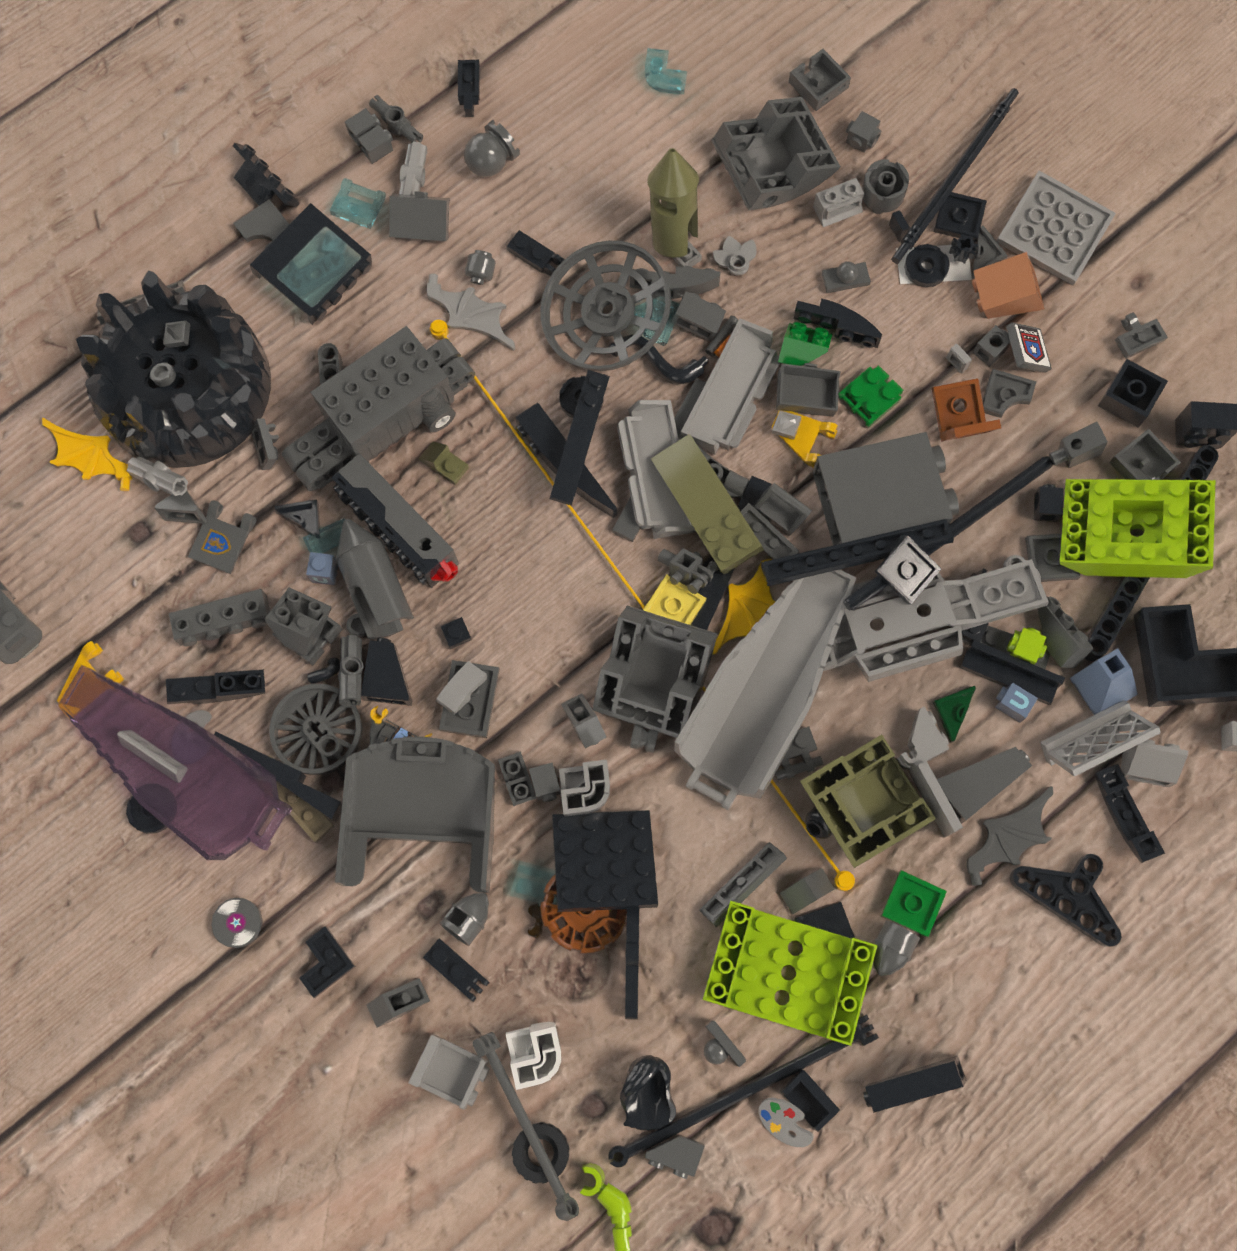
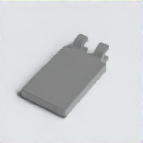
(930, 791)

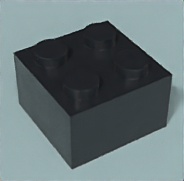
(1132, 393)
(1206, 424)

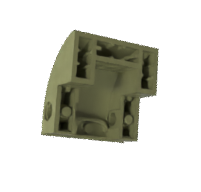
(867, 801)

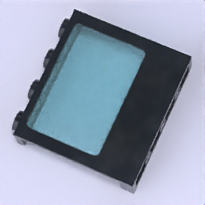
(312, 263)

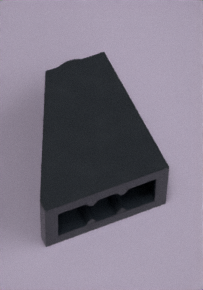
(384, 675)

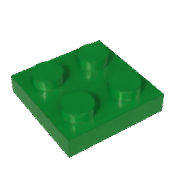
(913, 903)

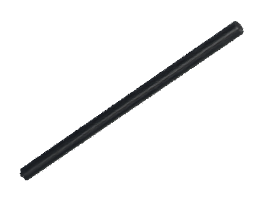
(961, 523)

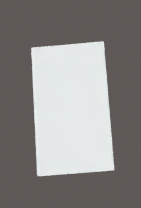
(957, 270)

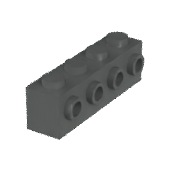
(219, 617)

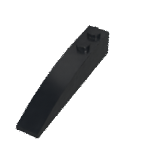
(579, 437)
(549, 444)

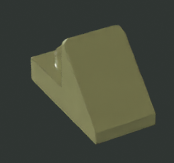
(445, 463)

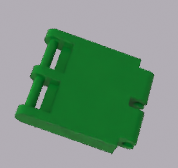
(872, 394)

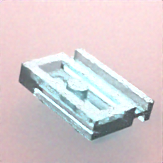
(531, 882)

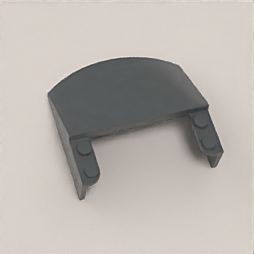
(417, 793)

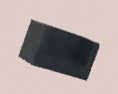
(810, 1099)

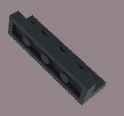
(1007, 669)

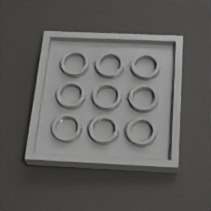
(1056, 227)

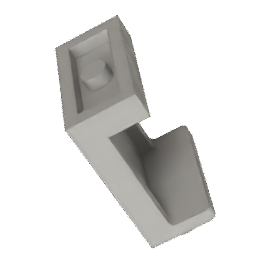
(449, 1072)

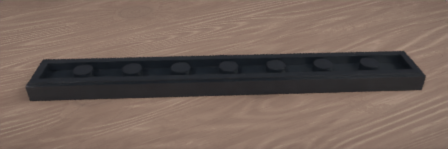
(853, 552)
(716, 587)

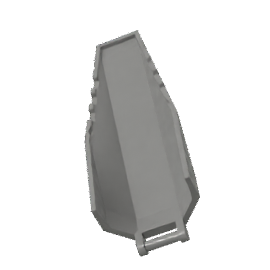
(764, 690)

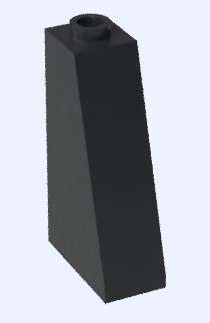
(915, 1084)

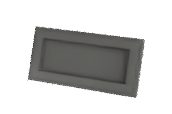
(846, 277)
(718, 1049)

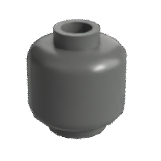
(480, 267)

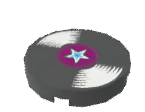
(237, 922)

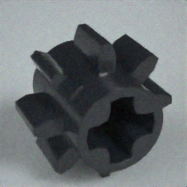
(963, 248)

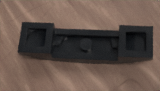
(1126, 814)

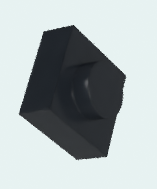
(456, 633)

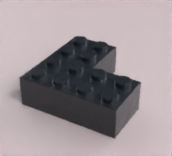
(1175, 667)

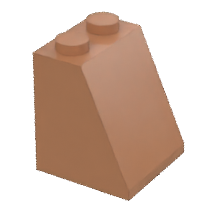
(1008, 287)

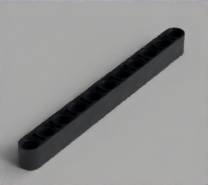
(1120, 597)

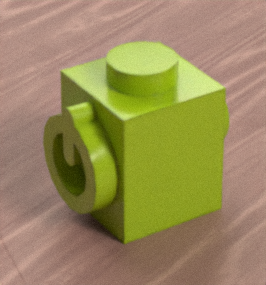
(1027, 645)

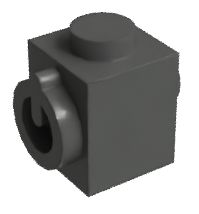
(863, 132)

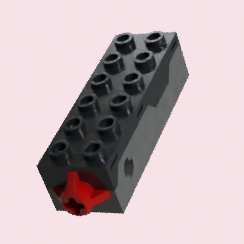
(395, 522)

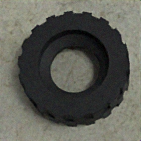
(520, 1152)

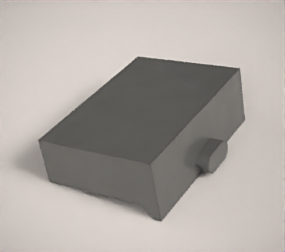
(419, 217)
(808, 389)

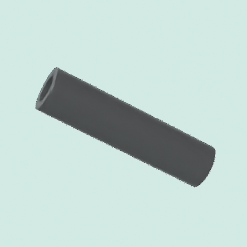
(725, 331)

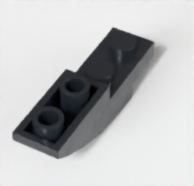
(848, 323)
(215, 688)

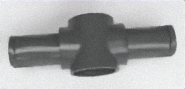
(392, 113)

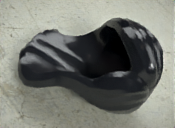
(647, 1094)

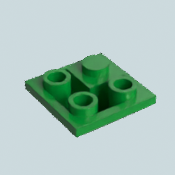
(803, 344)

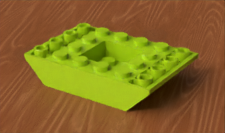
(1172, 514)

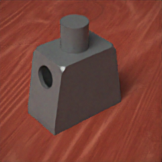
(1080, 446)

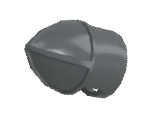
(467, 917)
(894, 948)

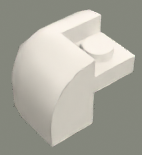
(534, 1054)

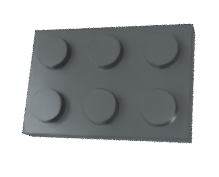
(475, 715)

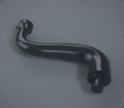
(670, 373)

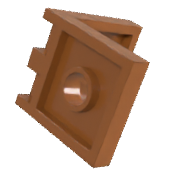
(970, 420)

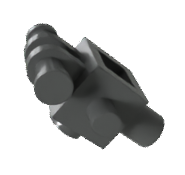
(688, 569)

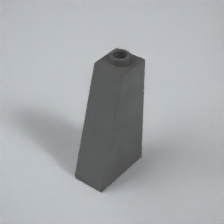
(979, 783)

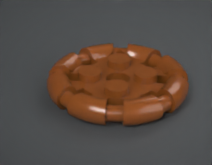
(580, 923)

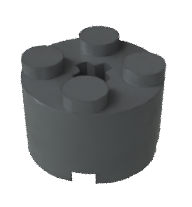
(885, 186)

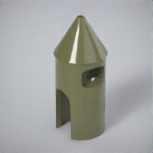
(676, 186)

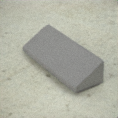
(152, 755)

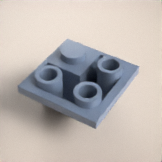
(1106, 682)

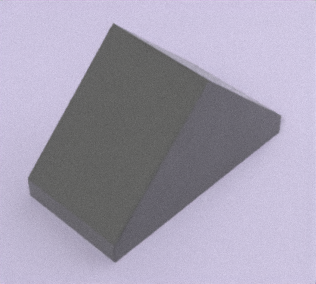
(180, 509)
(807, 891)

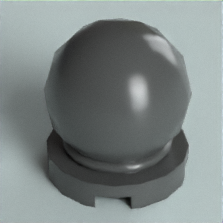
(488, 151)

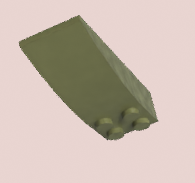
(707, 504)

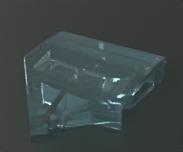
(657, 314)

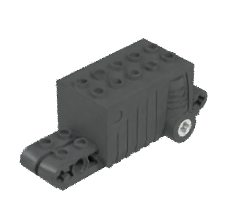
(378, 404)

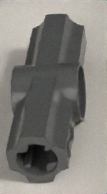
(350, 682)

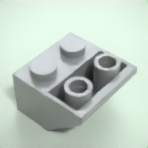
(1154, 763)

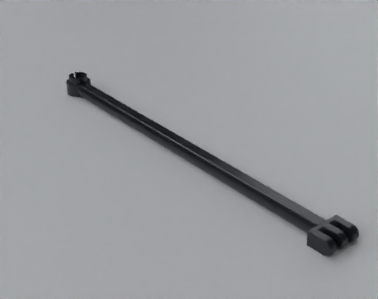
(739, 1094)

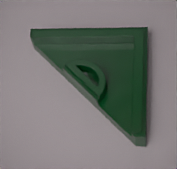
(953, 710)

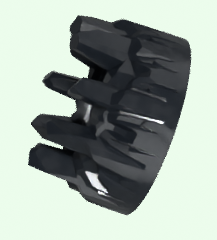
(217, 398)

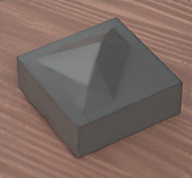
(176, 334)

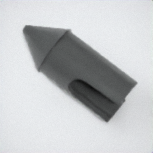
(371, 581)

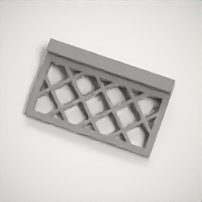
(1101, 727)

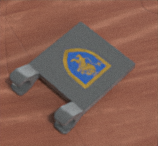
(220, 542)

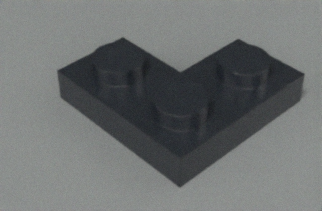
(332, 962)

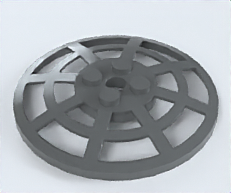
(601, 296)

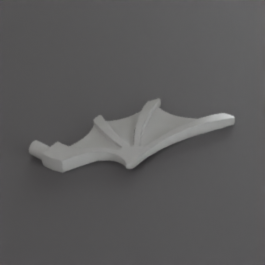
(469, 311)

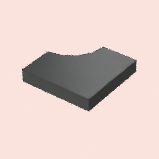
(261, 223)
(1005, 391)

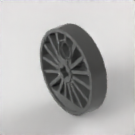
(294, 703)

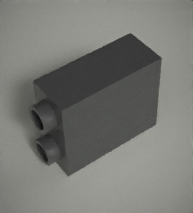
(883, 488)

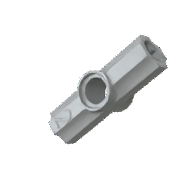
(413, 172)
(157, 476)

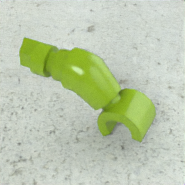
(614, 1202)

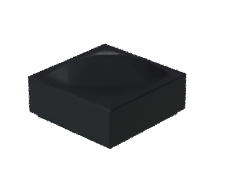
(898, 225)

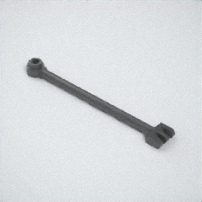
(566, 1206)

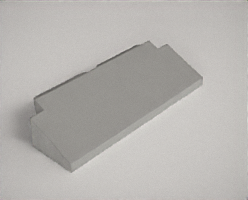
(728, 396)
(642, 436)

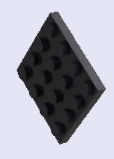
(604, 861)

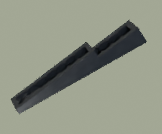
(291, 779)

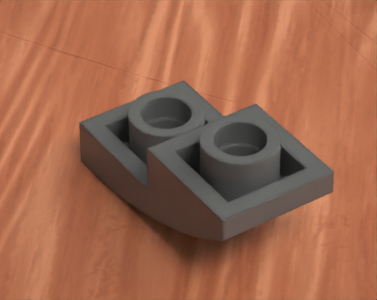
(517, 778)

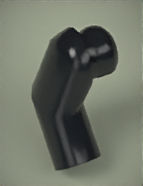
(325, 673)

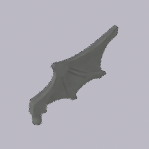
(1010, 837)

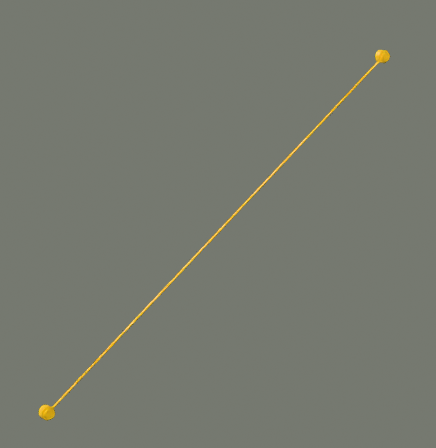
(843, 880)

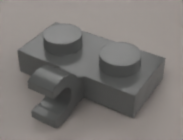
(1139, 336)

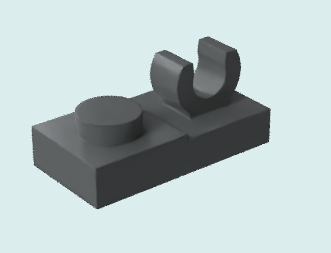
(264, 443)

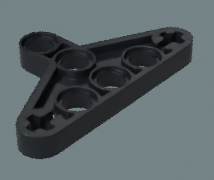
(1082, 903)
(632, 964)

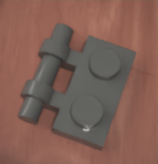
(801, 746)

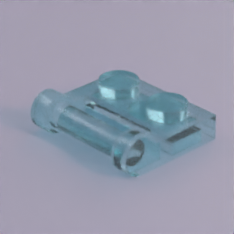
(355, 209)

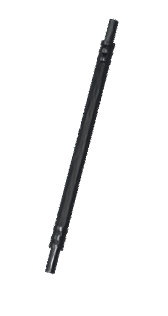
(954, 176)

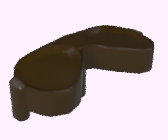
(536, 929)

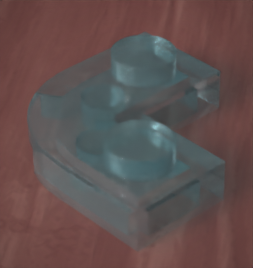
(660, 77)

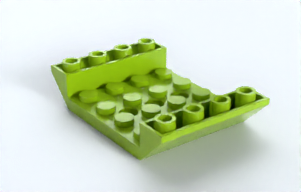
(827, 981)

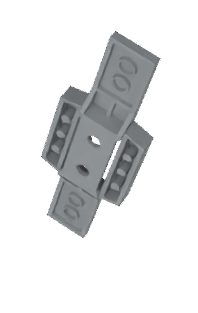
(951, 602)

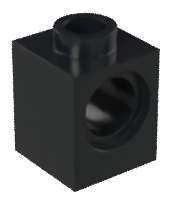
(1048, 503)

